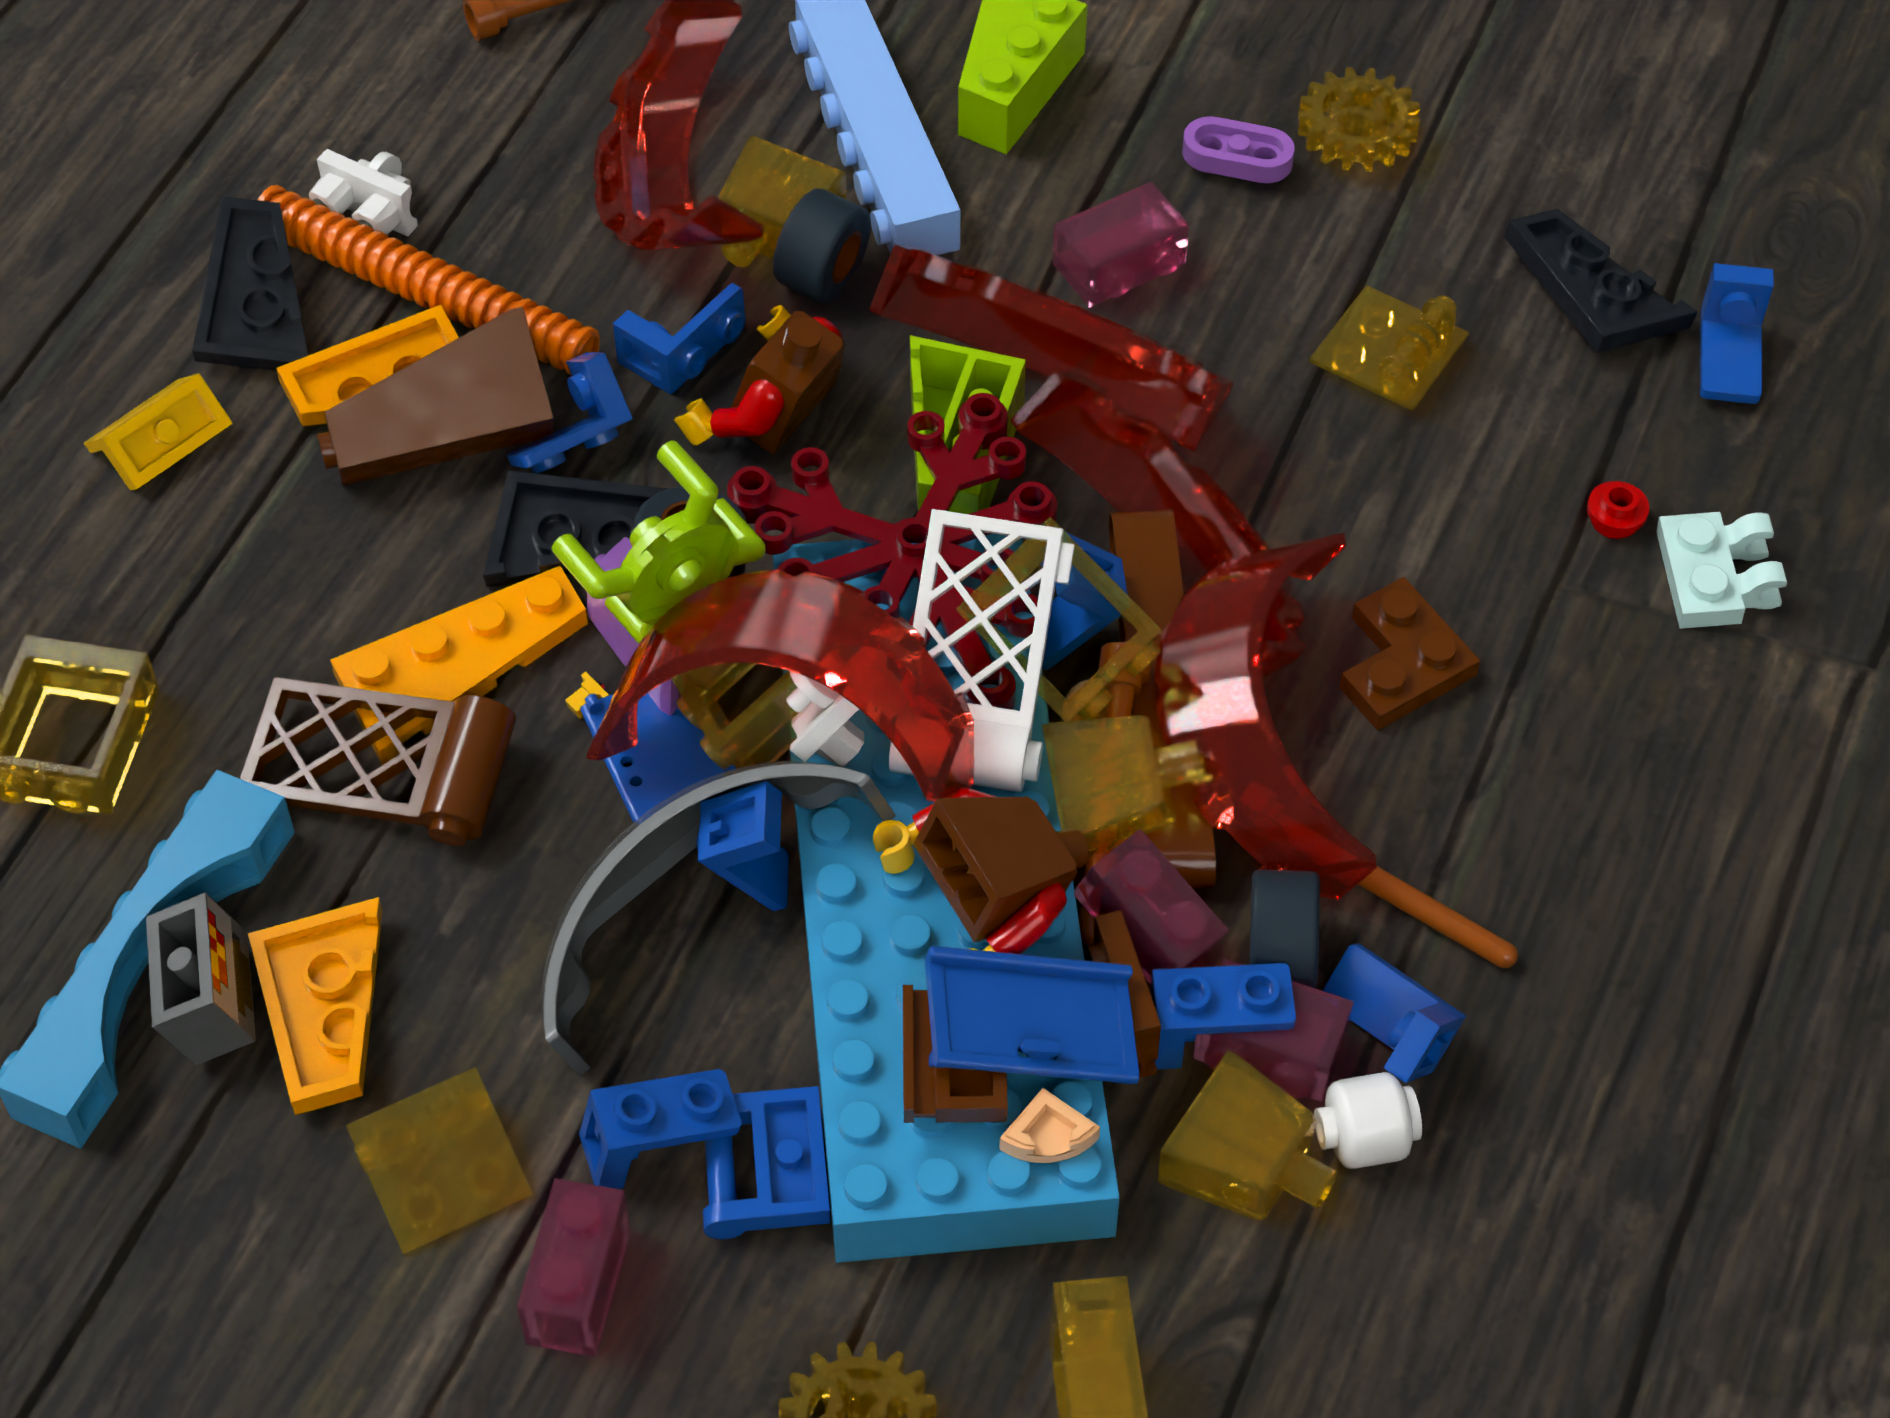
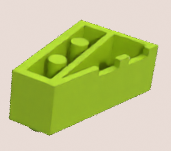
(1016, 65)

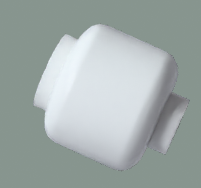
(1369, 1120)

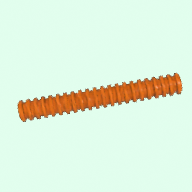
(424, 278)

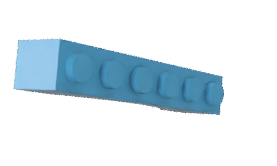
(67, 1065)

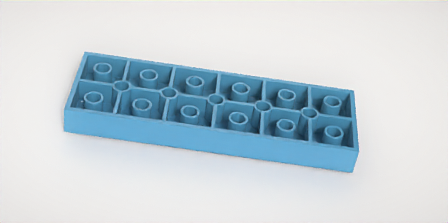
(867, 935)

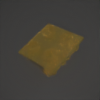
(1392, 345)
(438, 1160)

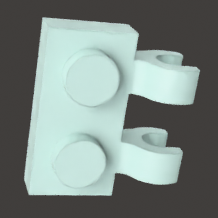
(1702, 571)

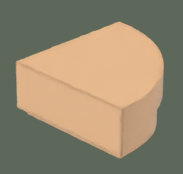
(1048, 1131)

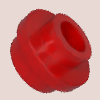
(1617, 509)

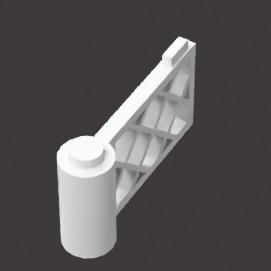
(1002, 736)

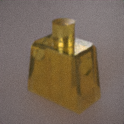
(767, 188)
(1116, 777)
(1244, 1145)

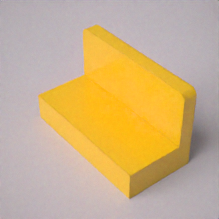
(161, 430)

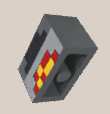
(200, 979)

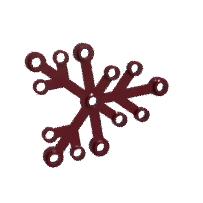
(980, 427)

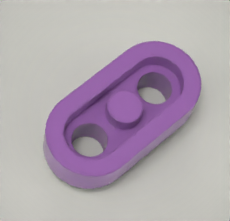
(1238, 149)

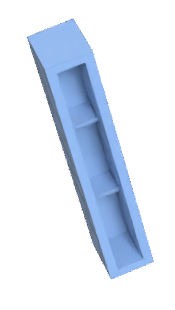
(875, 126)

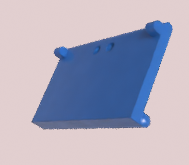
(662, 761)
(1046, 1007)

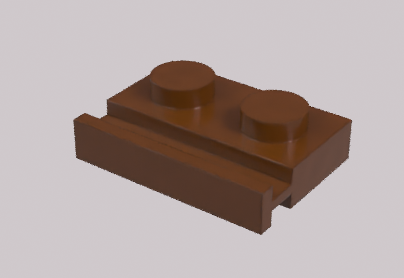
(1114, 945)
(943, 1092)

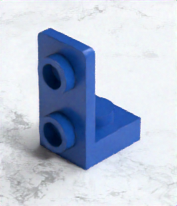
(1732, 332)
(670, 359)
(592, 389)
(1079, 608)
(742, 842)
(1219, 1002)
(1395, 1012)
(653, 1116)

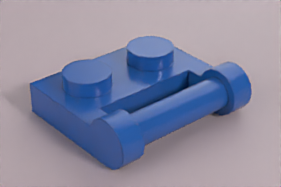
(787, 1166)

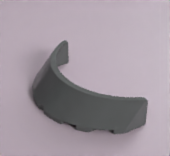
(650, 850)

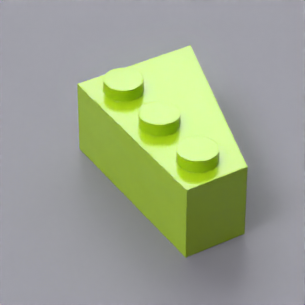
(942, 382)

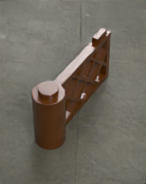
(456, 768)

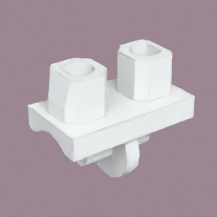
(368, 189)
(823, 722)

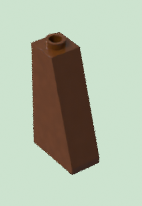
(444, 407)

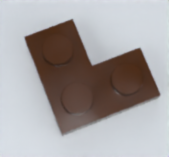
(1416, 659)

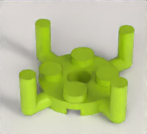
(668, 555)

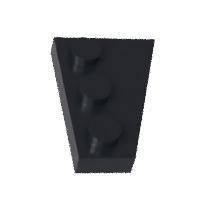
(1591, 288)
(249, 291)
(543, 508)

